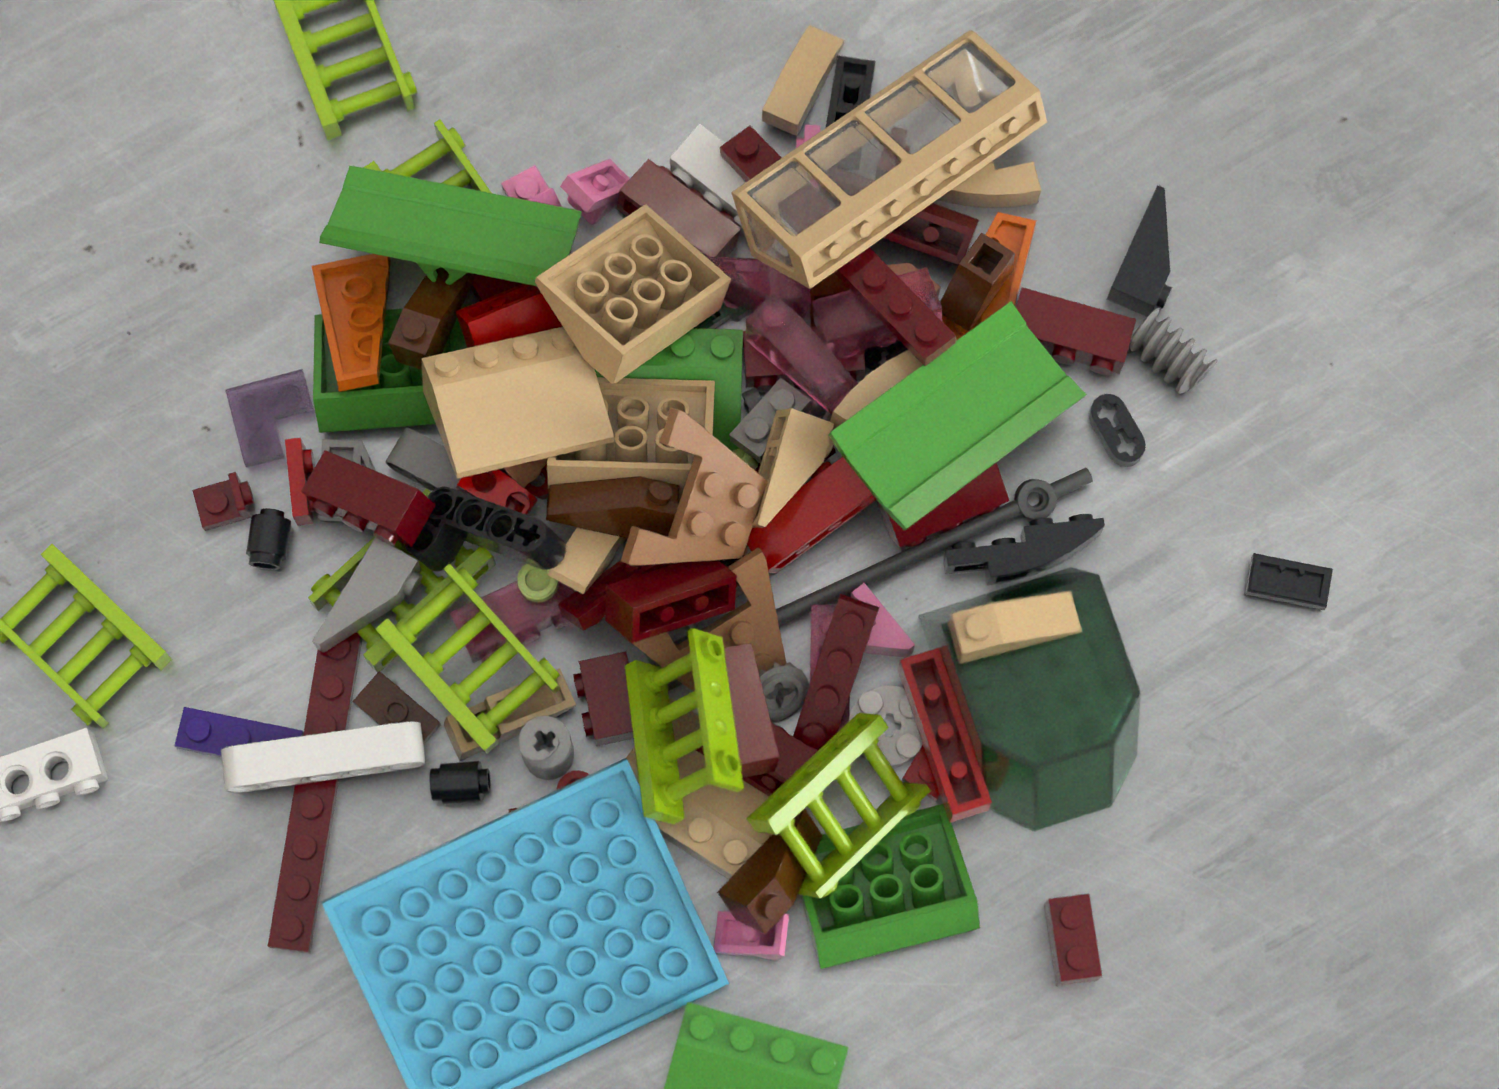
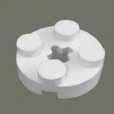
(886, 700)

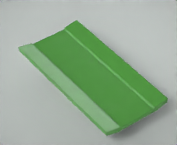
(449, 227)
(955, 416)

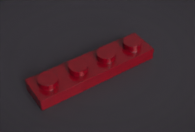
(835, 671)

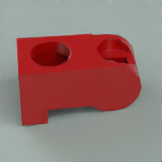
(498, 489)

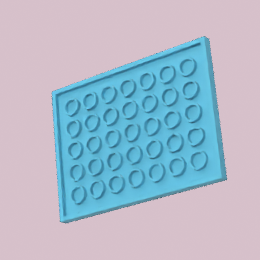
(527, 939)

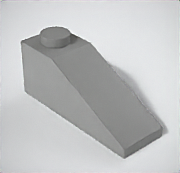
(373, 590)

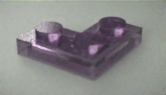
(258, 407)

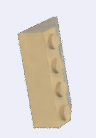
(632, 292)
(515, 402)
(637, 419)
(715, 817)

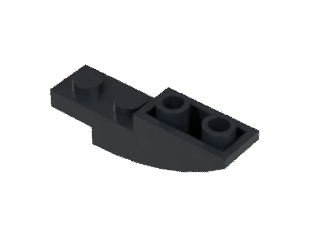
(1040, 549)

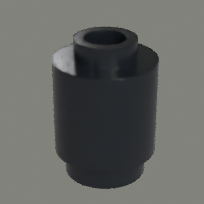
(268, 539)
(459, 782)

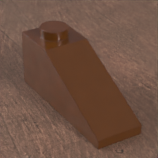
(428, 318)
(614, 505)
(769, 879)

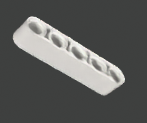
(323, 757)

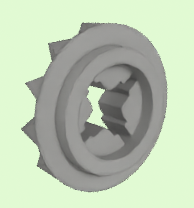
(790, 697)

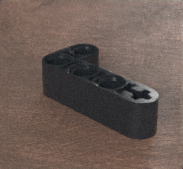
(485, 524)

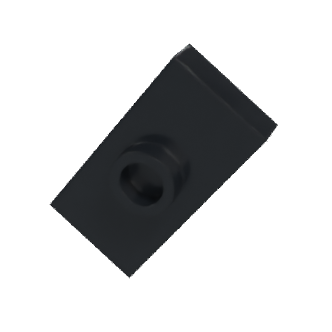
(1289, 581)

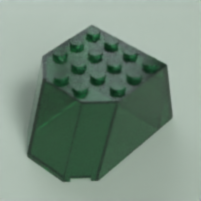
(1051, 717)

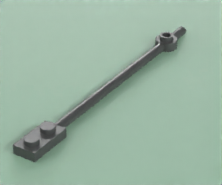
(1048, 499)

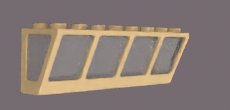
(887, 160)

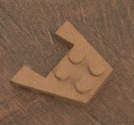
(714, 506)
(749, 623)

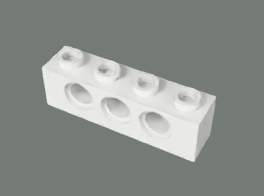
(84, 772)

